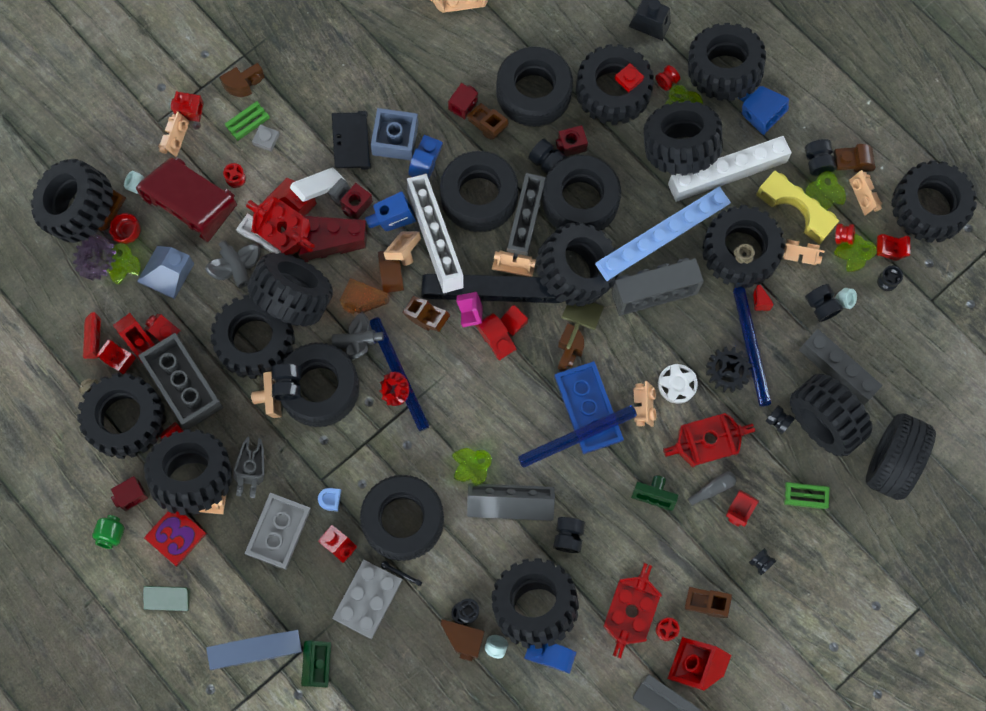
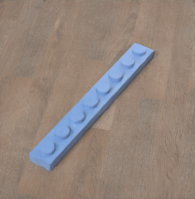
(662, 233)

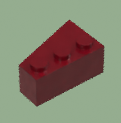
(334, 236)

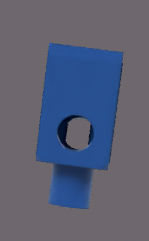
(764, 108)
(392, 213)

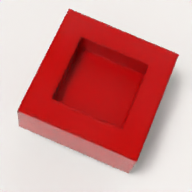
(629, 77)

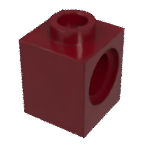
(463, 100)
(576, 134)
(356, 193)
(128, 494)

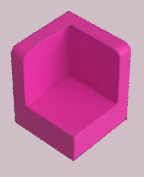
(470, 308)

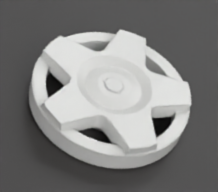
(677, 383)

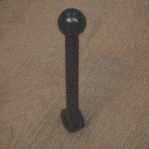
(385, 565)

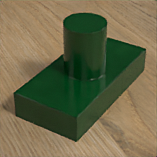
(655, 494)

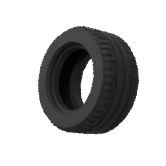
(901, 456)

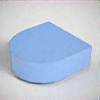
(330, 499)

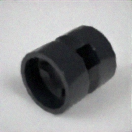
(545, 155)
(819, 155)
(824, 303)
(286, 381)
(569, 535)

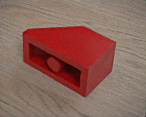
(133, 335)

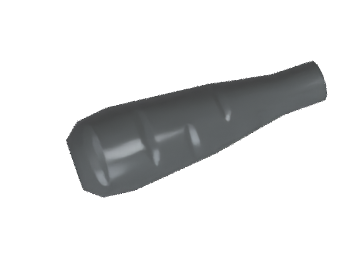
(716, 486)

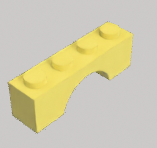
(779, 190)

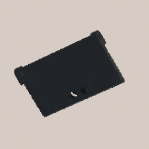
(352, 147)

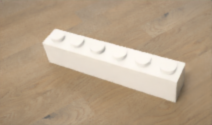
(731, 168)
(435, 233)

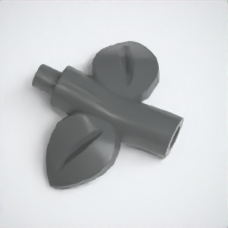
(234, 263)
(358, 337)

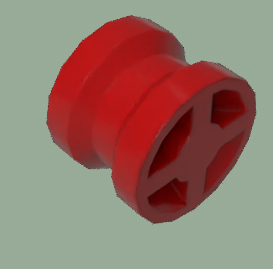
(667, 77)
(231, 171)
(845, 234)
(671, 628)

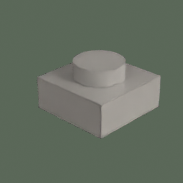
(265, 138)

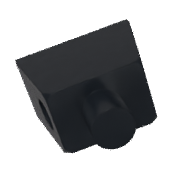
(651, 18)

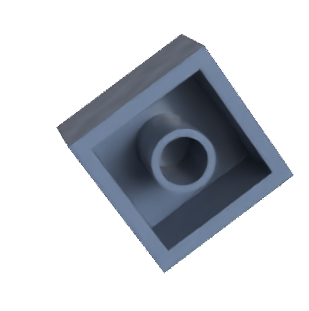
(394, 134)

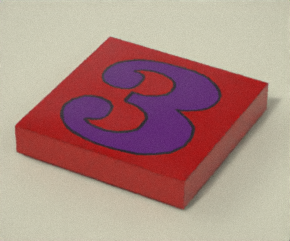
(175, 536)

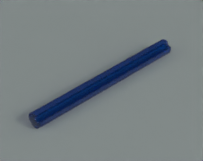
(752, 347)
(395, 366)
(577, 436)

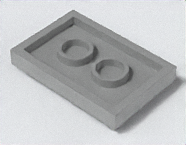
(278, 531)
(367, 599)

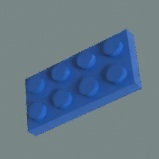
(586, 403)

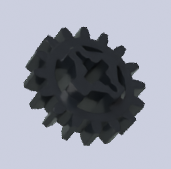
(725, 362)

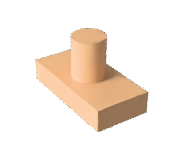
(402, 246)
(272, 406)

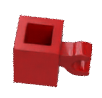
(188, 105)

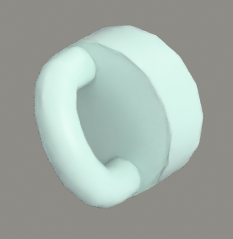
(132, 180)
(847, 297)
(496, 646)

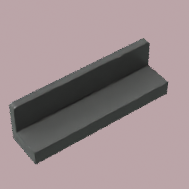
(511, 502)
(659, 697)

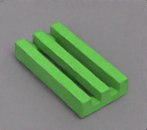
(245, 114)
(788, 494)

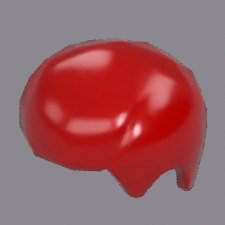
(125, 228)

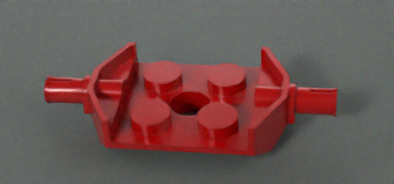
(270, 217)
(694, 448)
(641, 594)

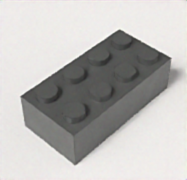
(657, 286)
(180, 381)

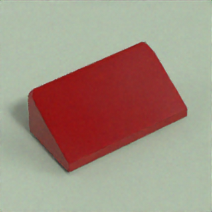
(91, 336)

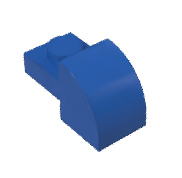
(425, 157)
(552, 656)

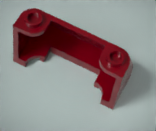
(187, 197)

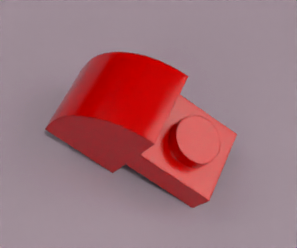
(496, 336)

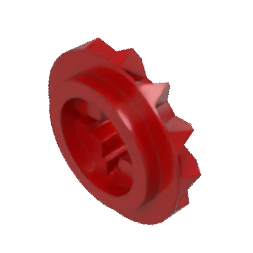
(401, 390)

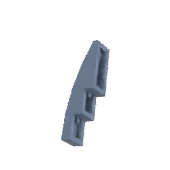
(254, 649)

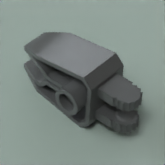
(249, 470)

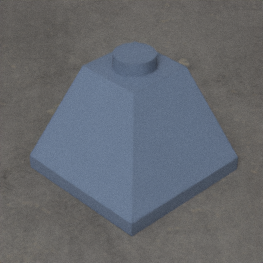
(166, 271)

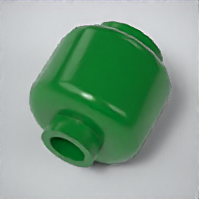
(108, 532)

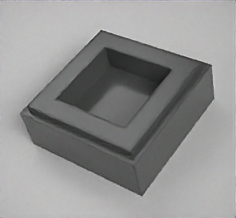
(338, 191)

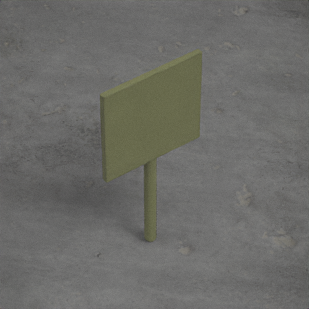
(582, 315)

